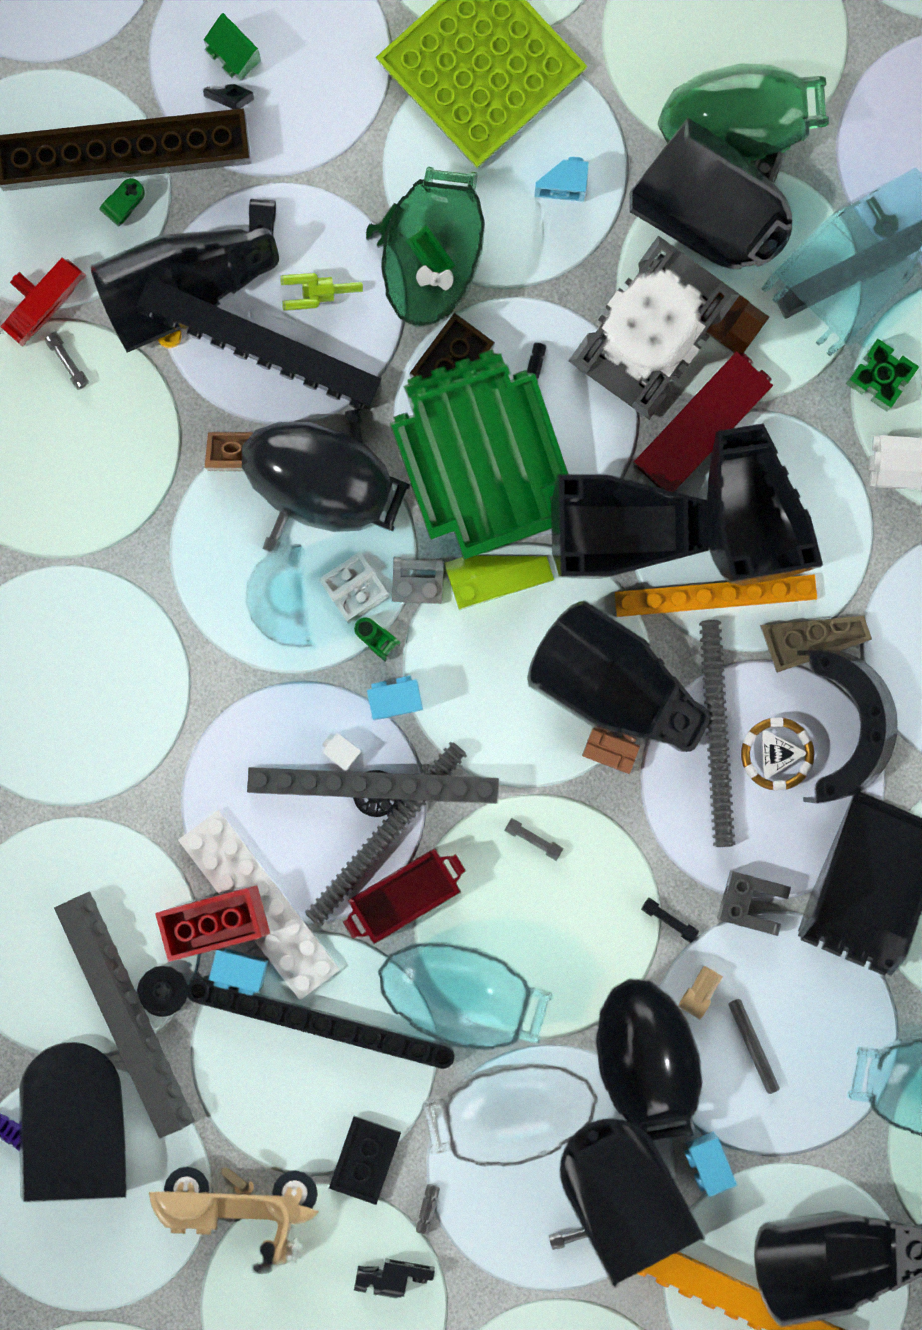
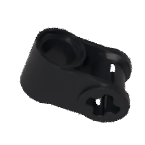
(262, 214)

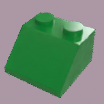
(231, 48)

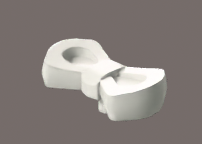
(426, 277)

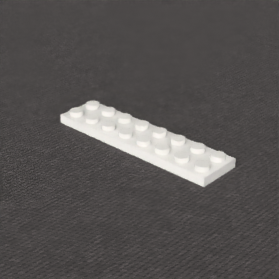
(233, 867)

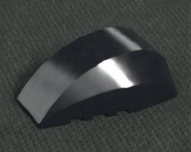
(754, 512)
(621, 526)

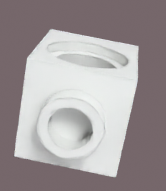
(340, 750)

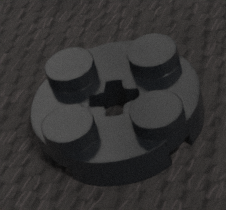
(151, 1000)

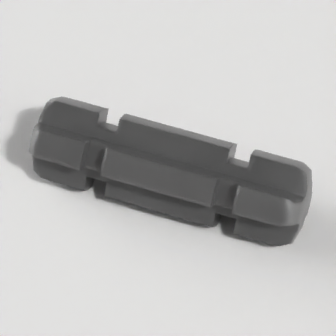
(427, 1209)

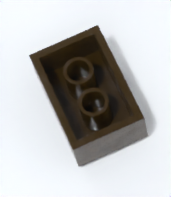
(453, 343)

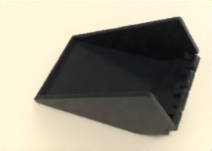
(869, 887)

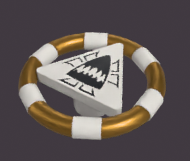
(777, 754)

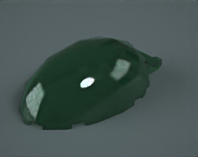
(748, 107)
(459, 226)

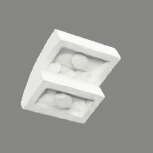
(354, 587)

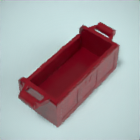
(404, 896)

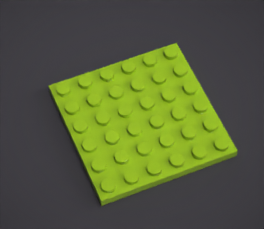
(481, 69)

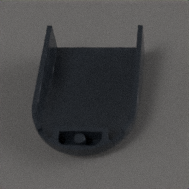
(713, 200)
(71, 1126)
(625, 1197)

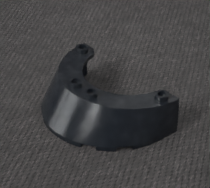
(877, 723)

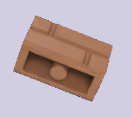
(611, 750)

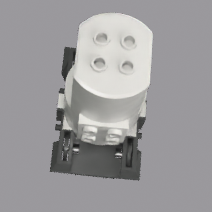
(653, 327)

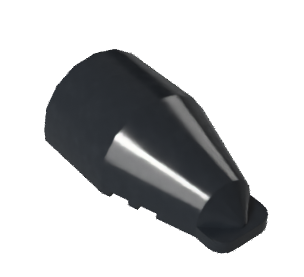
(193, 262)
(614, 680)
(832, 1263)

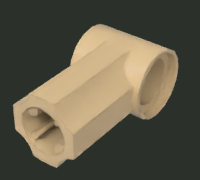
(697, 998)

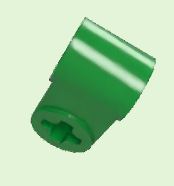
(120, 205)
(377, 638)

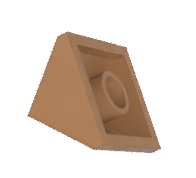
(224, 451)

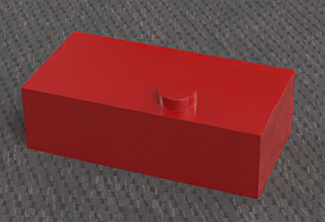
(212, 923)

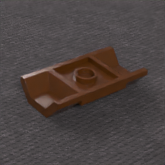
(738, 325)

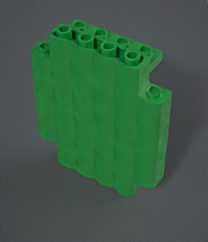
(479, 453)

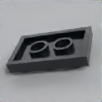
(365, 1160)

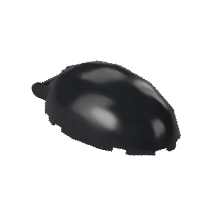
(320, 477)
(649, 1058)

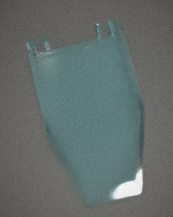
(858, 258)

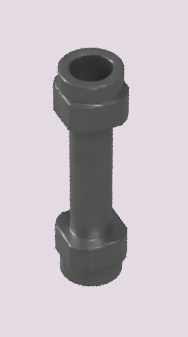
(78, 377)
(272, 543)
(515, 828)
(558, 1240)

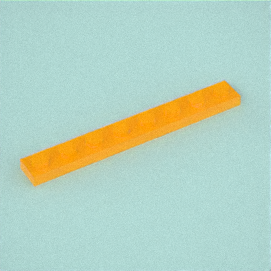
(714, 596)

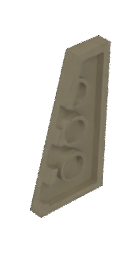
(828, 634)

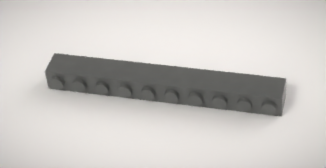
(124, 1015)

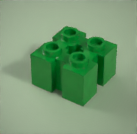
(897, 373)

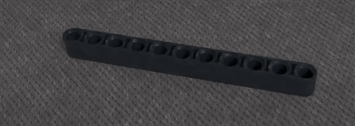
(330, 1032)

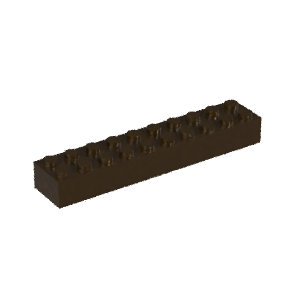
(124, 149)

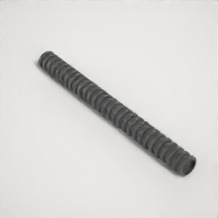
(717, 733)
(379, 841)

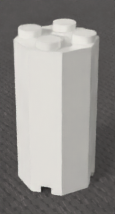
(896, 463)

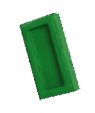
(430, 250)

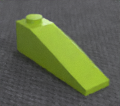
(493, 577)

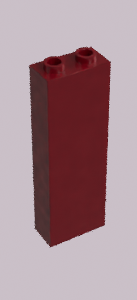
(693, 430)

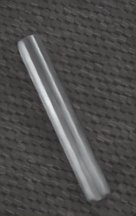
(754, 1046)

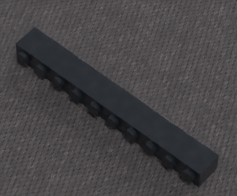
(258, 343)

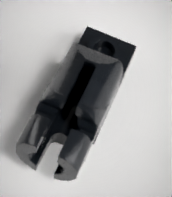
(393, 1278)

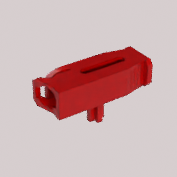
(41, 300)

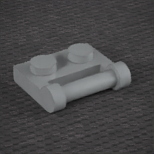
(415, 588)

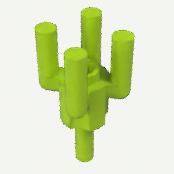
(315, 290)

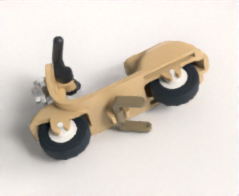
(191, 1206)

